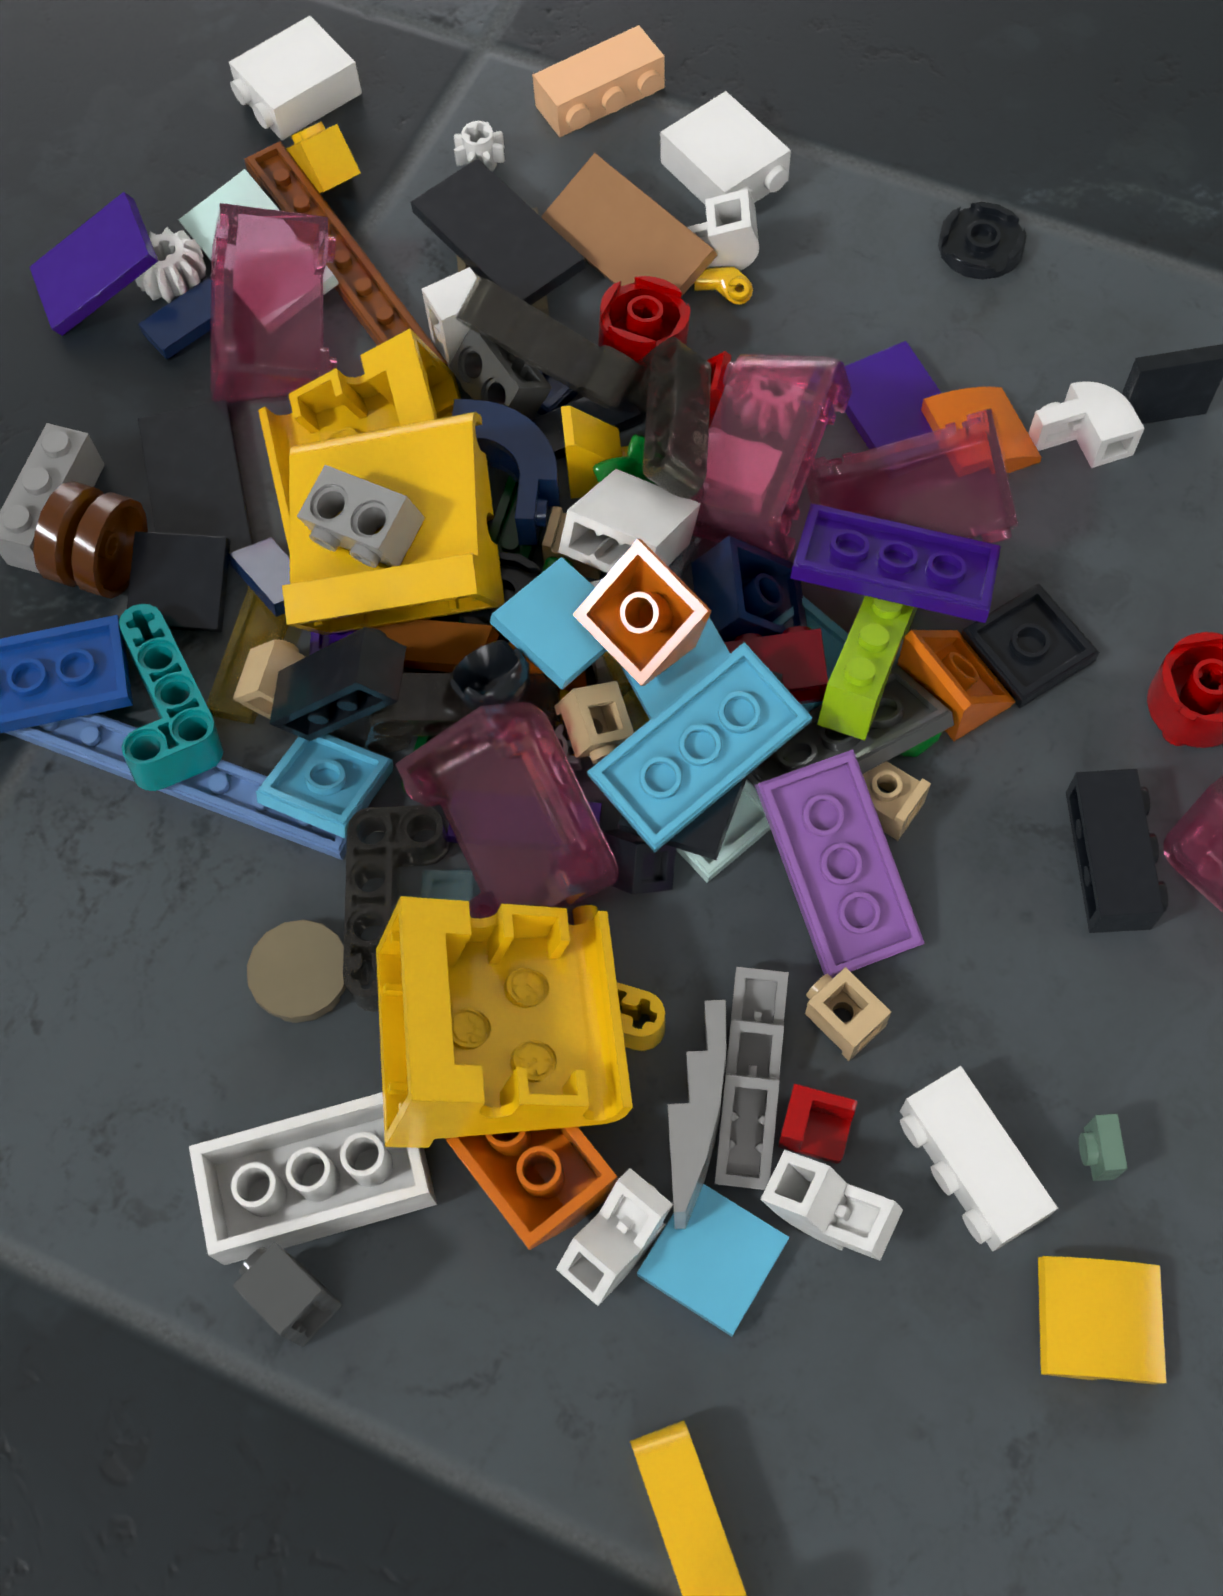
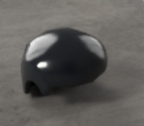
(491, 676)

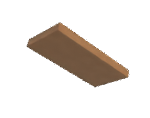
(625, 229)

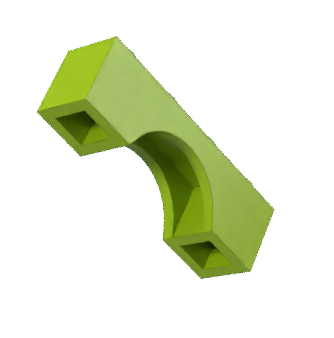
(864, 666)

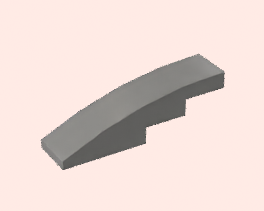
(752, 1079)
(696, 1123)

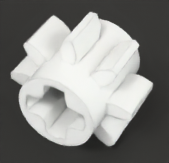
(479, 142)

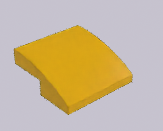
(1101, 1320)

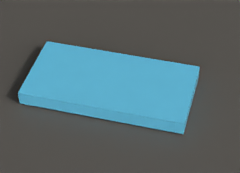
(699, 746)

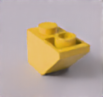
(323, 156)

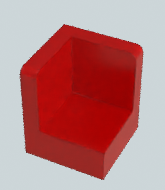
(817, 1123)

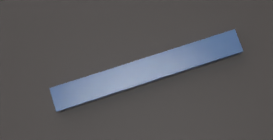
(222, 789)

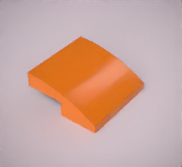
(957, 404)

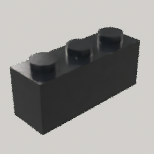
(338, 684)
(1115, 851)

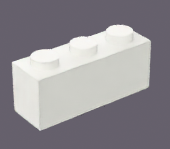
(975, 1160)

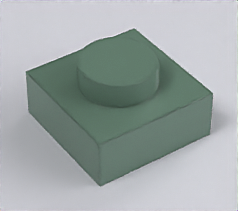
(1103, 1147)

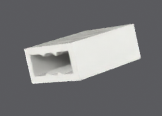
(295, 78)
(724, 151)
(619, 513)

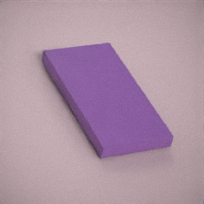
(839, 864)

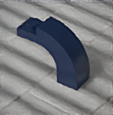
(525, 454)

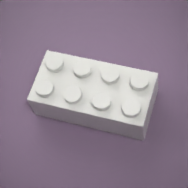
(305, 1179)

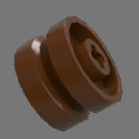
(88, 538)

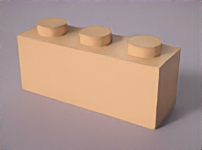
(599, 81)

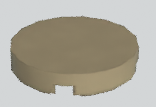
(297, 971)

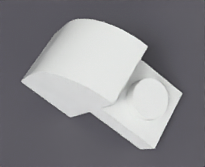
(730, 229)
(1093, 416)
(828, 1208)
(615, 1237)

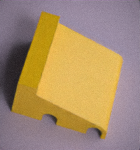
(399, 387)
(452, 557)
(497, 1022)

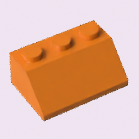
(538, 1178)

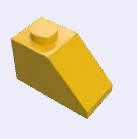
(586, 444)

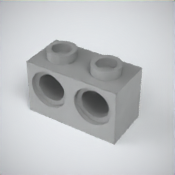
(364, 510)

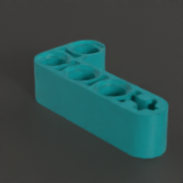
(177, 701)

